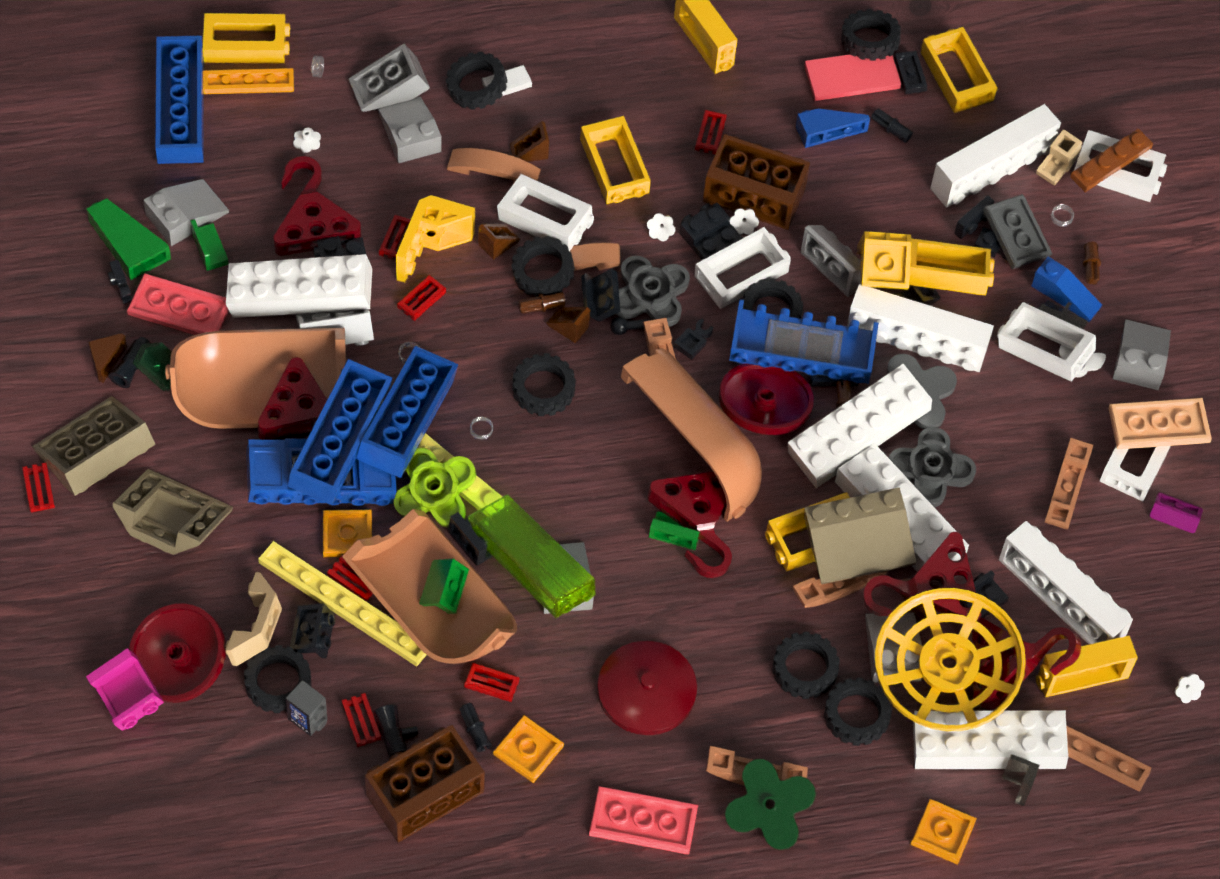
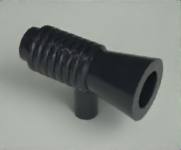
(125, 371)
(393, 734)

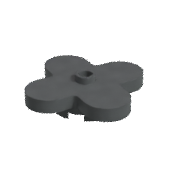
(652, 289)
(937, 382)
(934, 465)

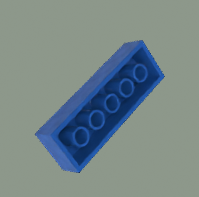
(179, 100)
(407, 412)
(338, 432)

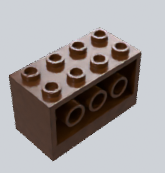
(756, 179)
(424, 782)

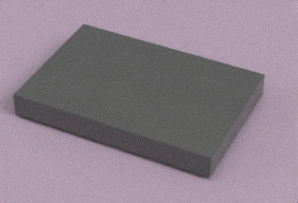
(1017, 231)

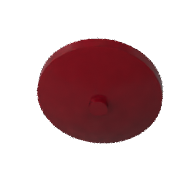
(766, 399)
(180, 651)
(647, 687)

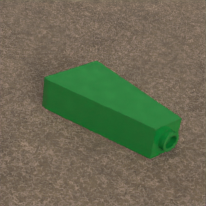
(127, 239)

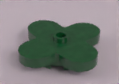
(776, 823)

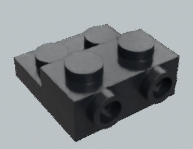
(708, 230)
(334, 247)

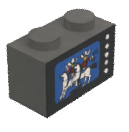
(306, 708)

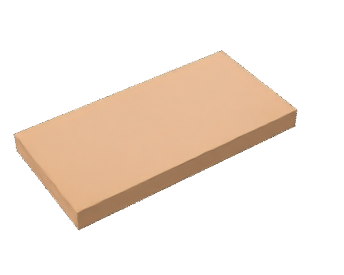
(1159, 423)

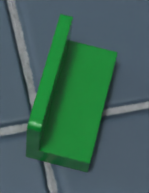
(209, 246)
(669, 531)
(444, 585)

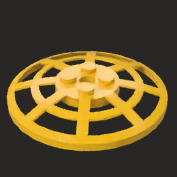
(950, 646)

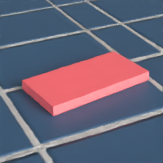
(850, 76)
(178, 306)
(643, 820)

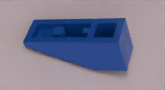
(826, 125)
(1063, 287)

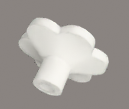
(307, 140)
(744, 226)
(658, 230)
(1189, 688)

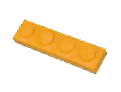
(248, 81)

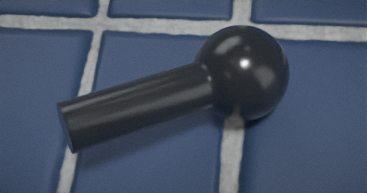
(620, 325)

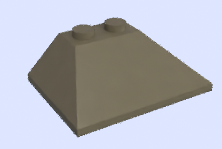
(168, 513)

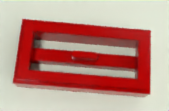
(707, 146)
(392, 252)
(411, 310)
(36, 470)
(332, 573)
(507, 696)
(355, 702)

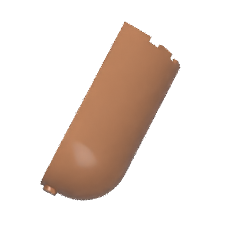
(231, 374)
(701, 424)
(396, 574)

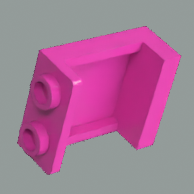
(125, 689)

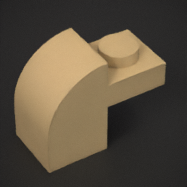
(1061, 157)

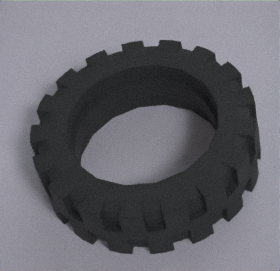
(868, 49)
(484, 96)
(538, 247)
(774, 289)
(547, 405)
(809, 642)
(270, 656)
(853, 734)

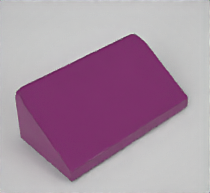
(1176, 512)

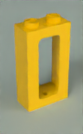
(707, 33)
(959, 42)
(245, 51)
(619, 131)
(951, 257)
(788, 525)
(1096, 665)

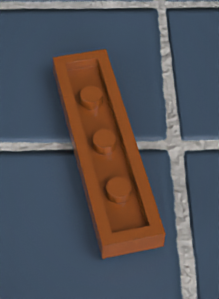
(1111, 160)

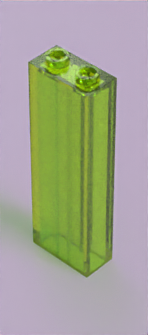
(533, 556)

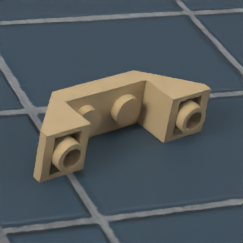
(247, 644)

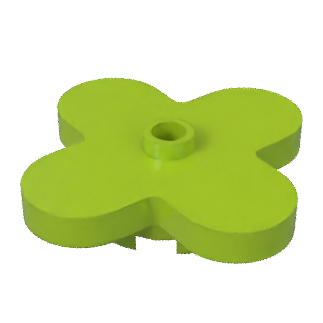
(427, 473)

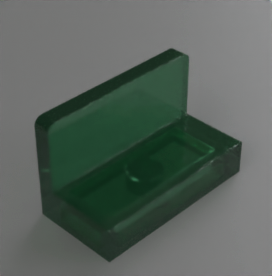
(152, 362)

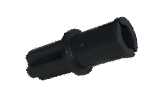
(892, 125)
(475, 727)

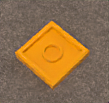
(343, 529)
(528, 749)
(943, 831)

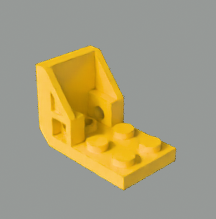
(449, 222)
(885, 260)

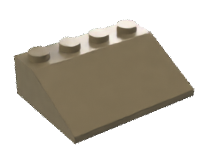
(94, 445)
(860, 535)

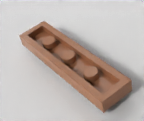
(1106, 760)

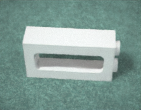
(1122, 180)
(538, 225)
(757, 242)
(1053, 328)
(1127, 482)

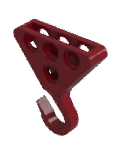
(310, 202)
(290, 413)
(682, 510)
(938, 568)
(1033, 654)

